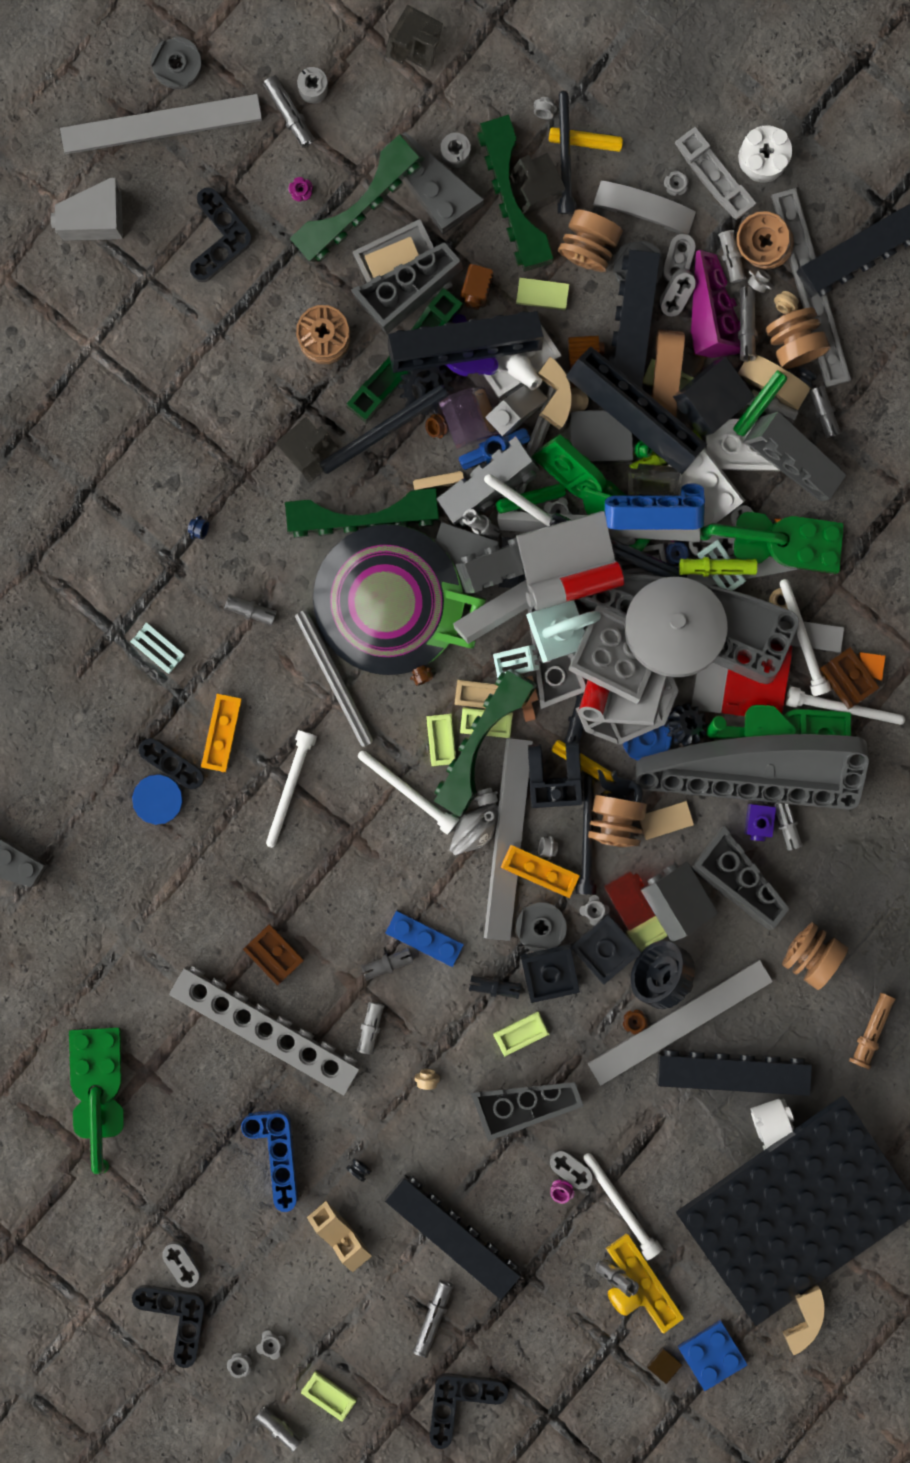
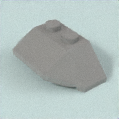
(620, 732)

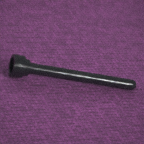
(567, 202)
(586, 884)

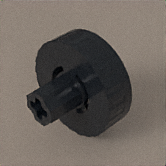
(673, 980)

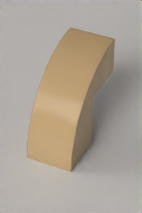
(760, 371)
(559, 405)
(339, 1235)
(812, 1308)

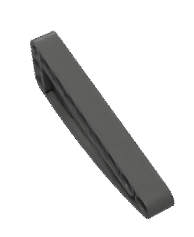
(750, 625)
(766, 768)

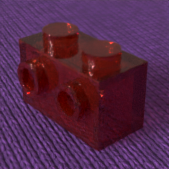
(629, 899)

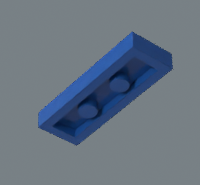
(424, 938)

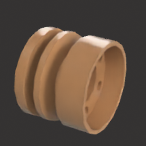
(761, 226)
(592, 236)
(796, 334)
(330, 347)
(617, 821)
(818, 958)

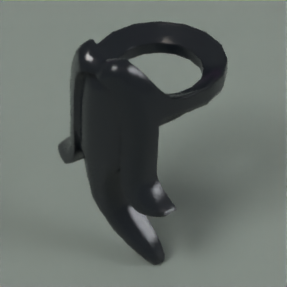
(620, 788)

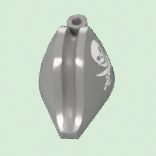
(474, 829)

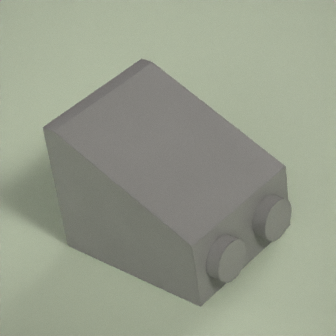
(91, 214)

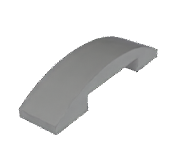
(713, 174)
(645, 206)

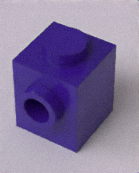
(759, 822)

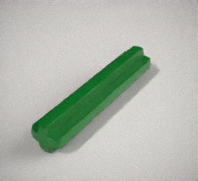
(760, 403)
(536, 496)

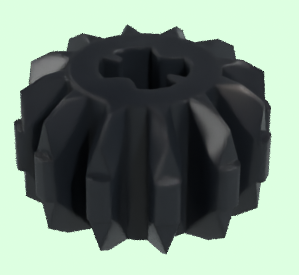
(686, 725)

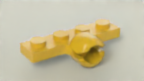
(650, 1291)

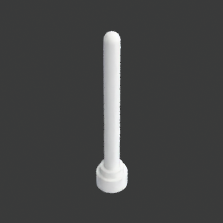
(517, 499)
(819, 682)
(798, 697)
(304, 742)
(446, 820)
(649, 1247)

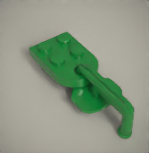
(579, 477)
(807, 541)
(767, 720)
(96, 1061)

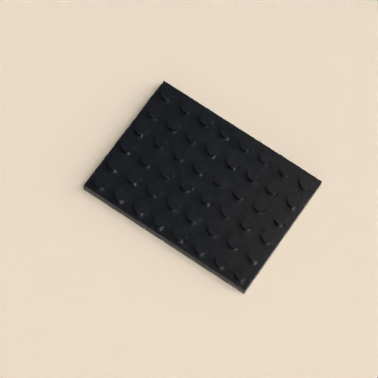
(798, 1210)

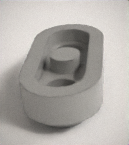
(679, 259)

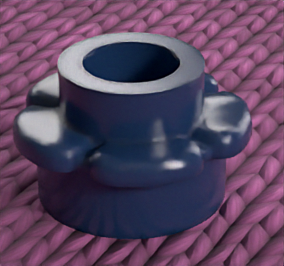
(198, 528)
(680, 547)

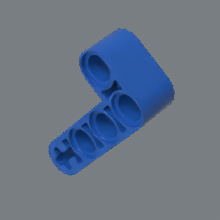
(657, 512)
(276, 1160)

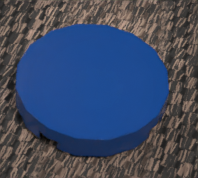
(648, 743)
(157, 799)

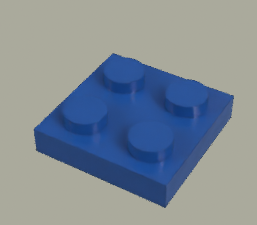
(712, 1355)

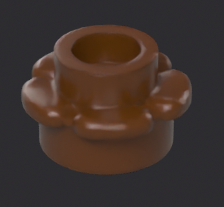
(436, 426)
(422, 675)
(634, 1015)

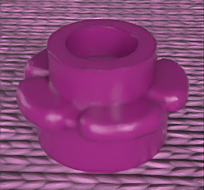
(300, 195)
(561, 1191)

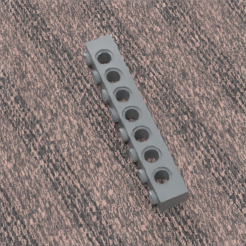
(184, 991)

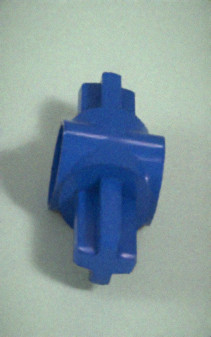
(481, 454)

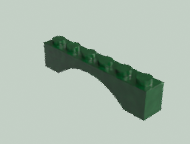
(395, 163)
(531, 243)
(384, 382)
(414, 507)
(460, 787)

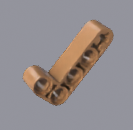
(668, 368)

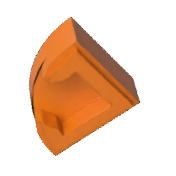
(874, 664)

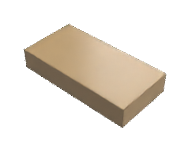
(387, 258)
(438, 481)
(473, 693)
(666, 820)

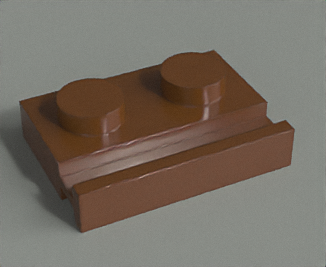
(849, 678)
(273, 954)

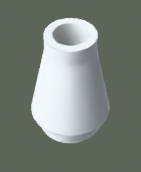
(522, 370)

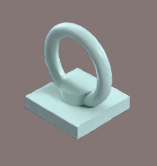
(559, 629)

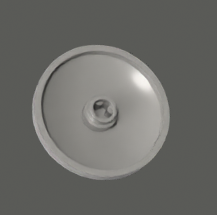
(676, 627)

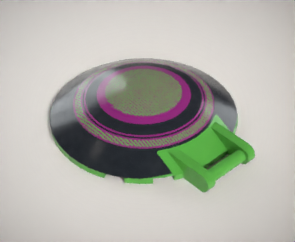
(389, 599)

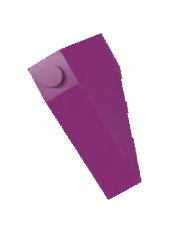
(713, 313)

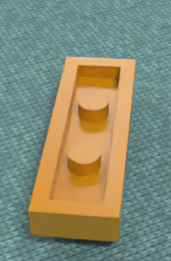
(221, 733)
(539, 871)

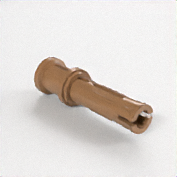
(868, 1043)

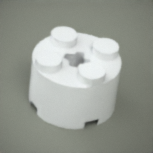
(772, 141)
(772, 1121)

